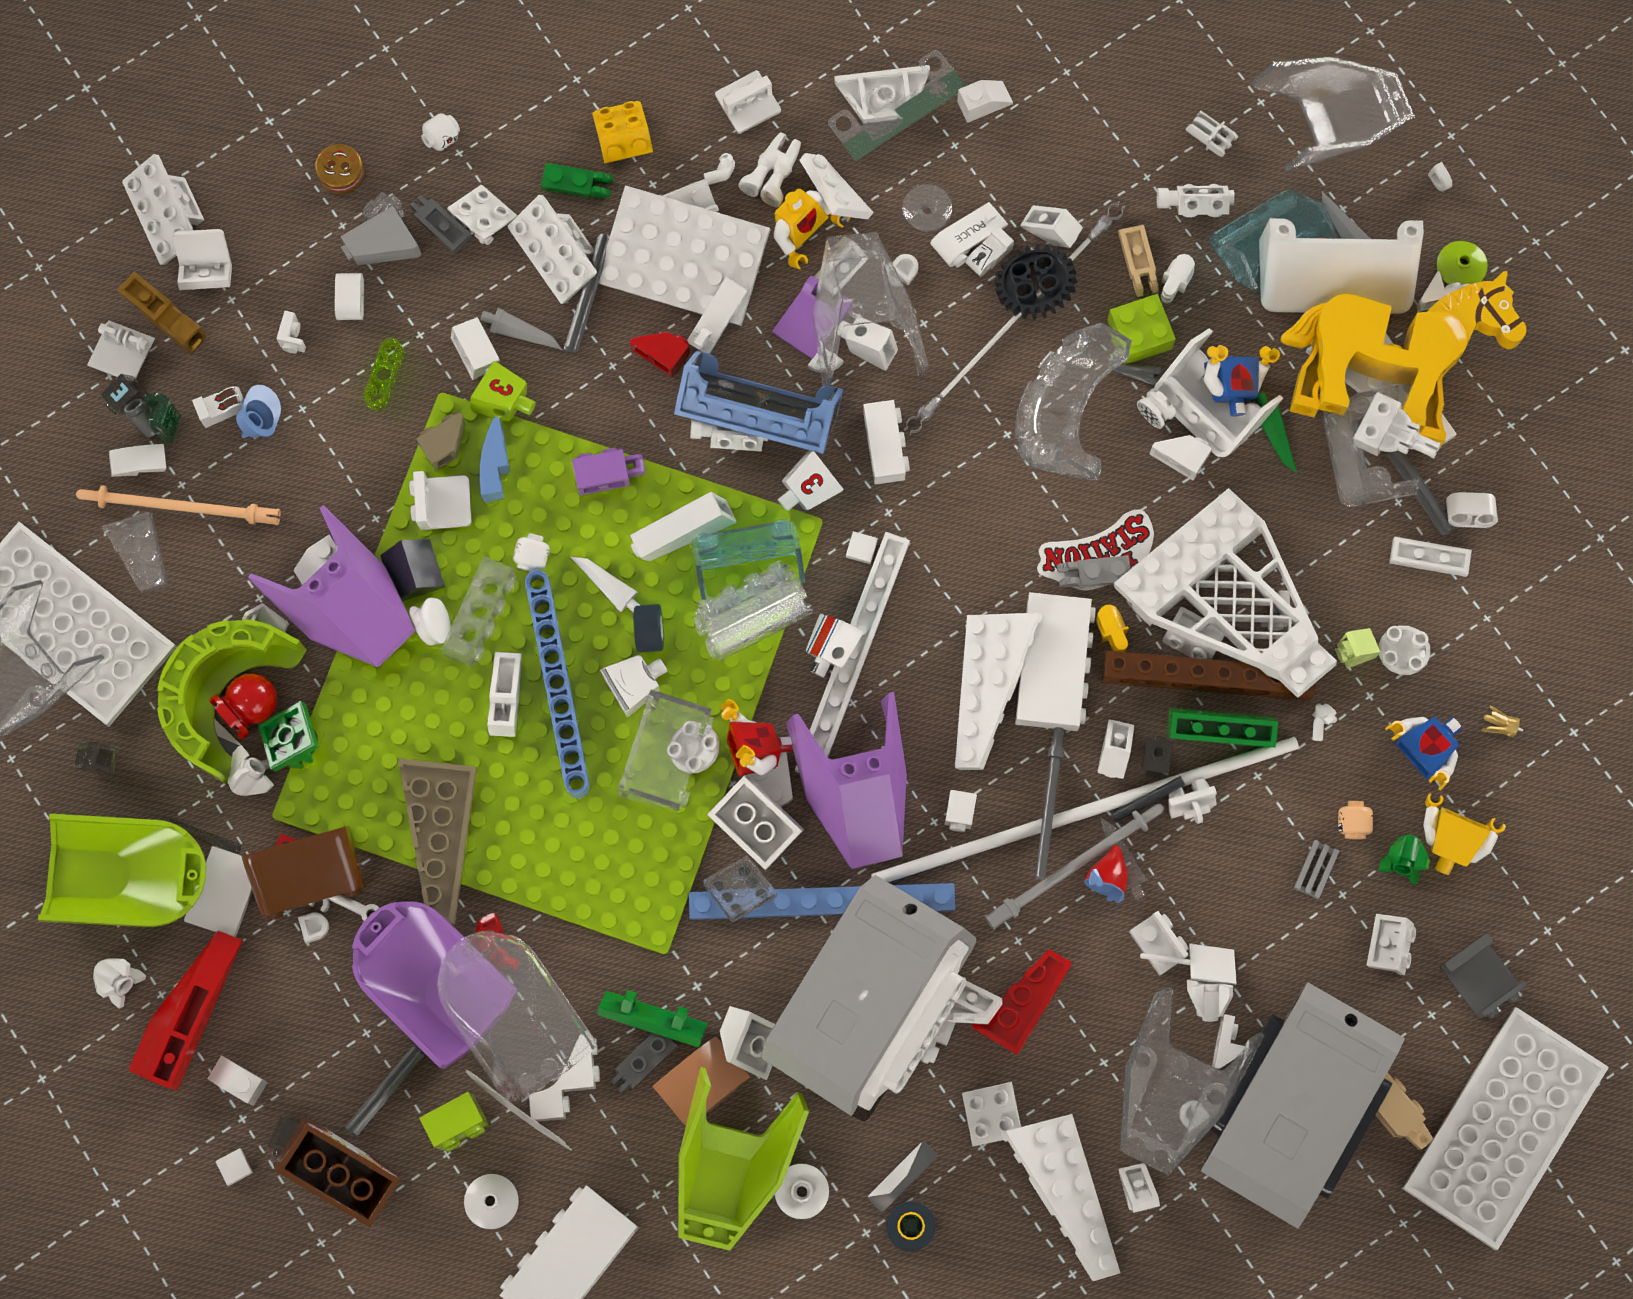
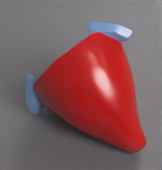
(1109, 875)

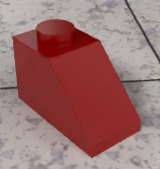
(662, 350)

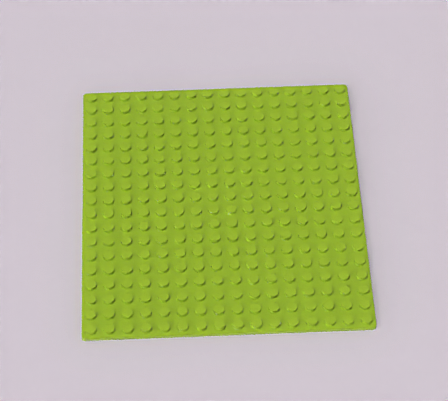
(529, 842)

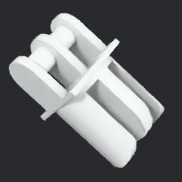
(1209, 130)
(1177, 277)

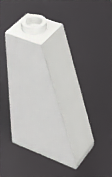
(682, 526)

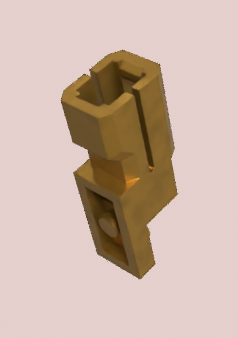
(162, 313)

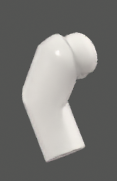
(723, 170)

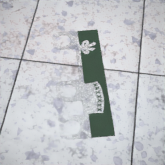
(897, 116)

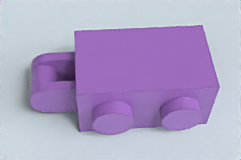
(605, 470)

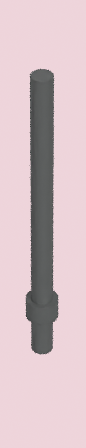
(1055, 755)

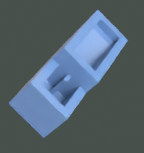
(493, 463)

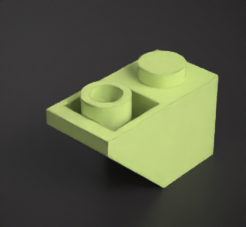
(1357, 647)

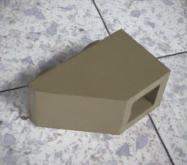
(443, 441)

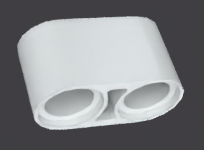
(349, 296)
(1471, 510)

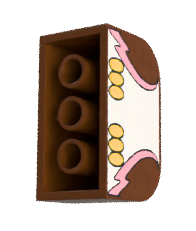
(336, 1171)

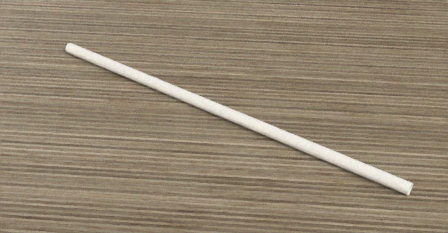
(1082, 812)

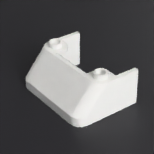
(1195, 405)

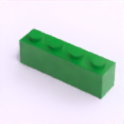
(1222, 727)

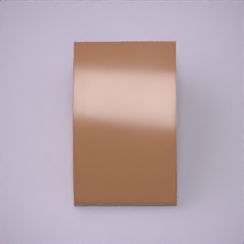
(679, 1084)

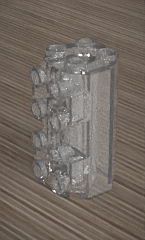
(751, 612)

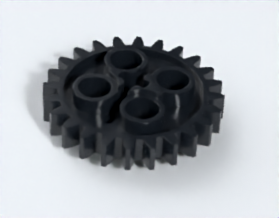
(1059, 275)

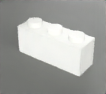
(885, 441)

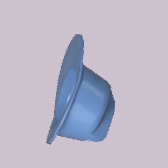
(259, 412)

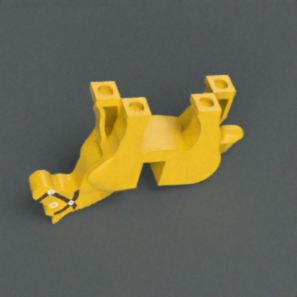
(1352, 334)

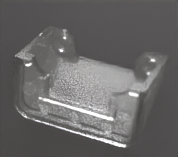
(664, 751)

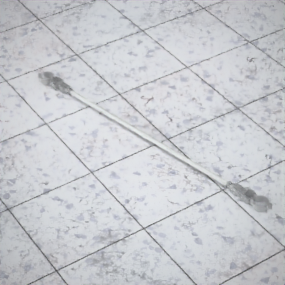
(927, 410)

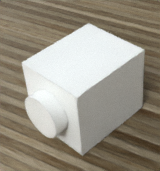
(960, 810)

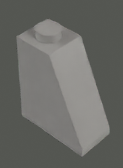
(380, 240)

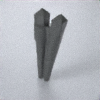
(1141, 373)

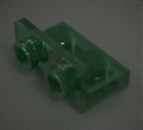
(163, 417)

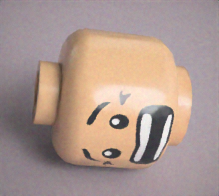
(1355, 820)

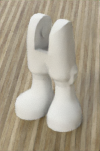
(782, 167)

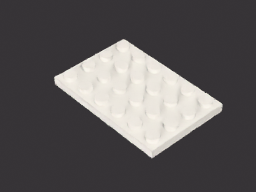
(680, 252)

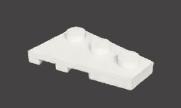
(834, 189)

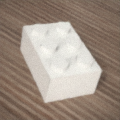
(755, 822)

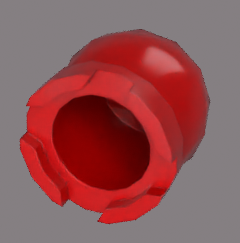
(247, 702)

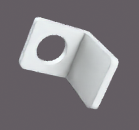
(266, 615)

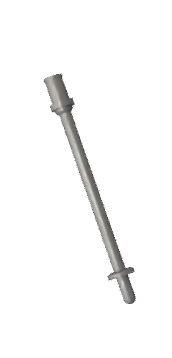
(1012, 907)

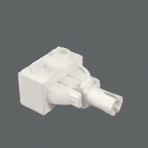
(1391, 429)

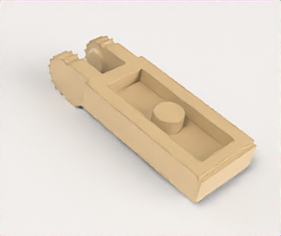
(1138, 258)

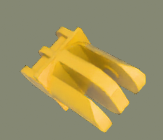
(1112, 628)

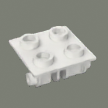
(481, 214)
(120, 350)
(991, 1113)

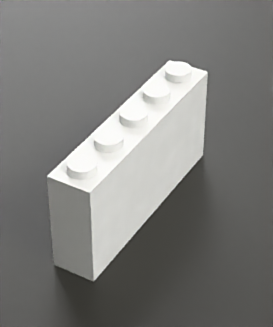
(1056, 663)
(573, 1252)

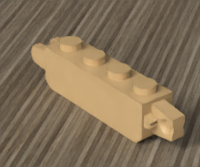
(1403, 1116)

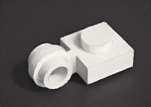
(942, 1037)

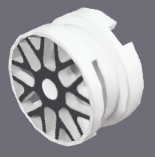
(1156, 408)

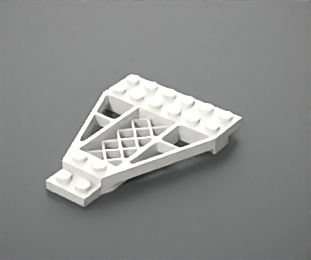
(1198, 552)

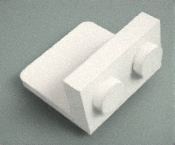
(202, 259)
(440, 501)

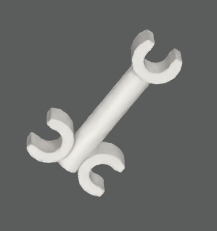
(349, 904)

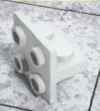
(748, 101)

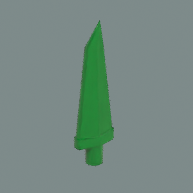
(1276, 433)

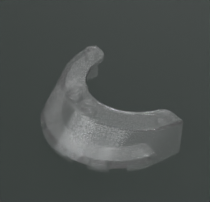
(1056, 400)

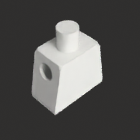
(871, 343)

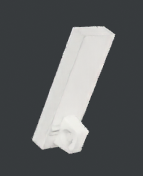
(717, 315)

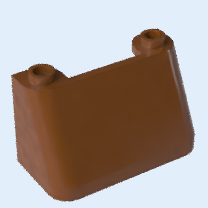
(304, 872)

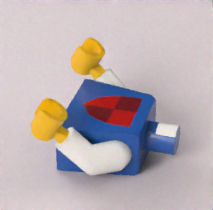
(1236, 378)
(1428, 746)

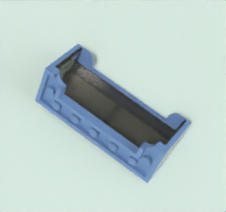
(755, 406)

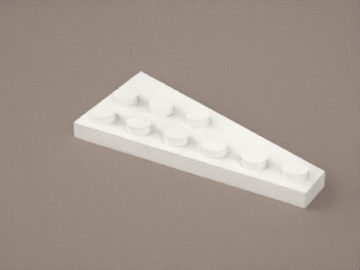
(990, 673)

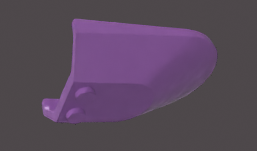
(398, 969)

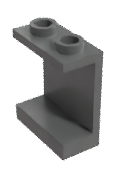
(1482, 978)

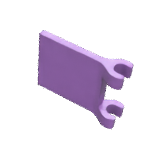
(797, 323)

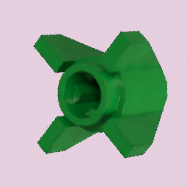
(1406, 858)

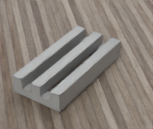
(1324, 850)

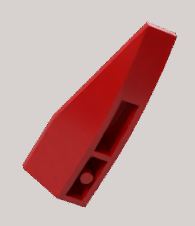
(183, 1016)

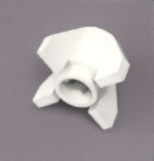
(248, 775)
(115, 979)
(1209, 998)

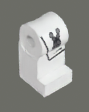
(990, 252)

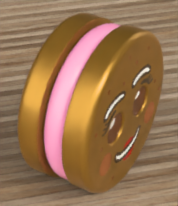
(339, 169)

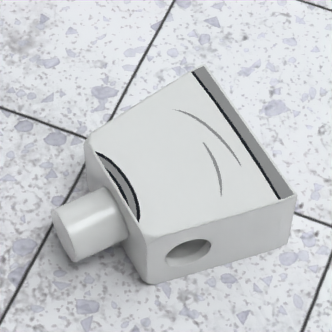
(632, 681)

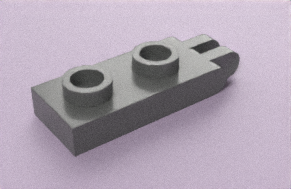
(440, 224)
(643, 1061)

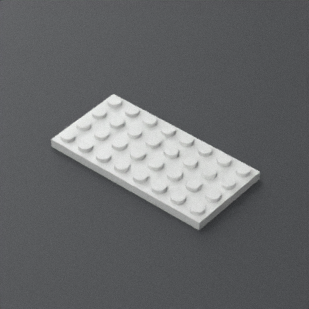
(81, 621)
(1505, 1128)

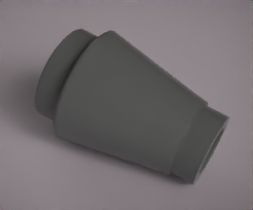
(138, 414)

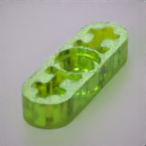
(396, 359)

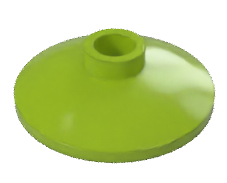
(1451, 268)

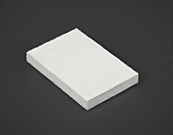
(224, 894)

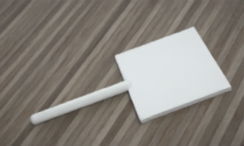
(1205, 963)

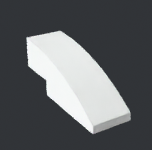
(504, 694)

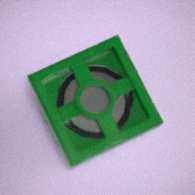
(291, 736)

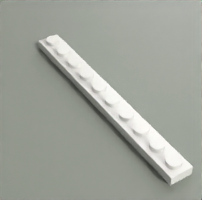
(866, 618)

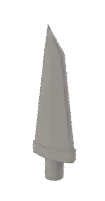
(1344, 225)
(511, 326)

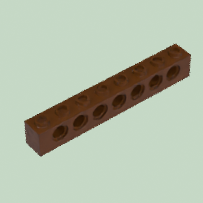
(1194, 675)

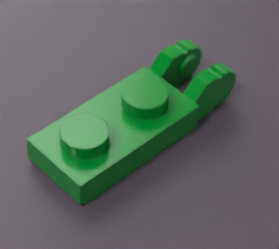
(575, 181)

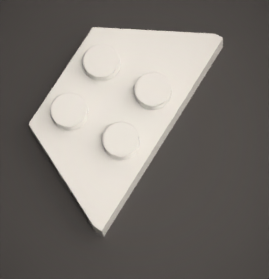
(896, 82)

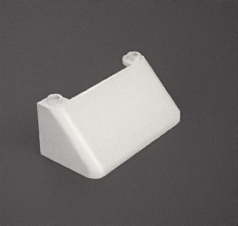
(1314, 270)

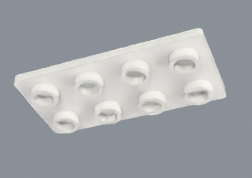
(162, 205)
(554, 247)

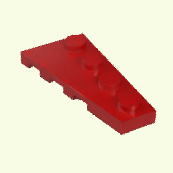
(1026, 1003)

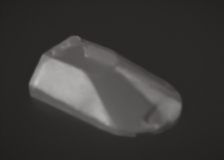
(511, 1013)

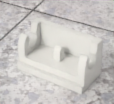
(474, 347)

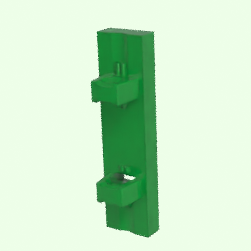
(652, 1018)

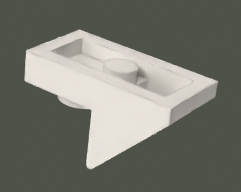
(1435, 292)
(1224, 1050)
(1138, 1188)

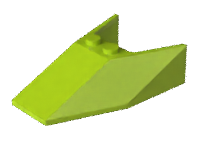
(730, 1172)

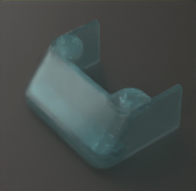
(1239, 241)
(745, 546)

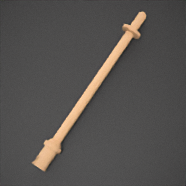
(251, 513)

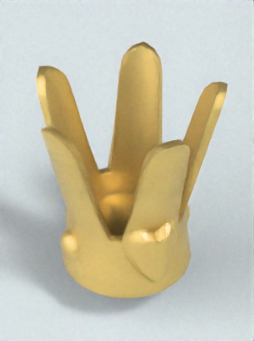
(1508, 725)

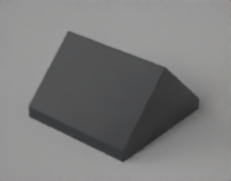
(413, 568)

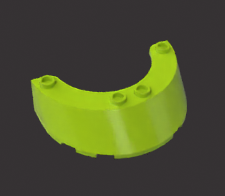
(205, 667)

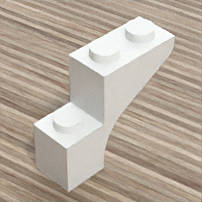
(552, 1103)

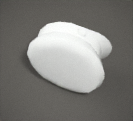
(431, 621)

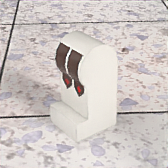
(219, 406)

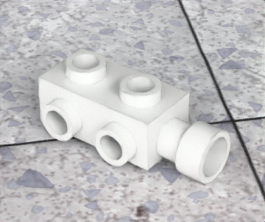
(1199, 202)
(725, 438)

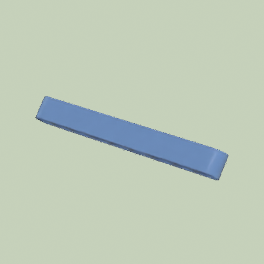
(551, 672)

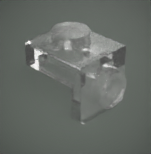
(380, 204)

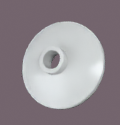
(817, 1192)
(505, 1201)

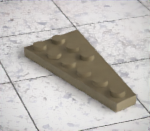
(439, 819)

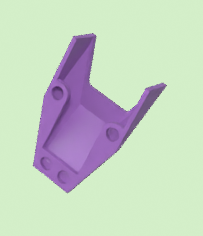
(346, 602)
(857, 795)

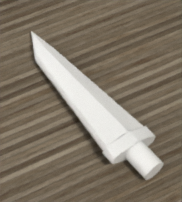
(617, 592)

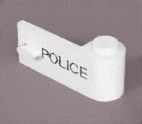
(958, 239)

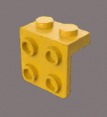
(622, 131)

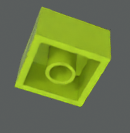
(1145, 325)
(454, 1122)

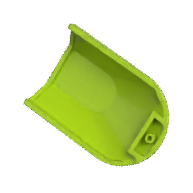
(121, 871)

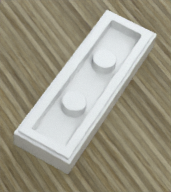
(1430, 556)

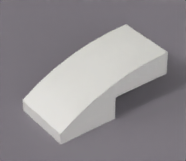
(137, 459)

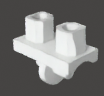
(1193, 803)

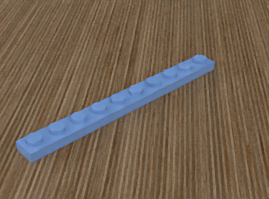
(819, 901)

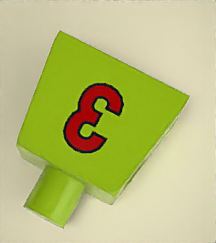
(501, 394)

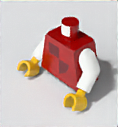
(752, 744)

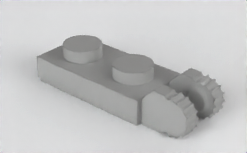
(1094, 571)

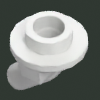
(1323, 715)

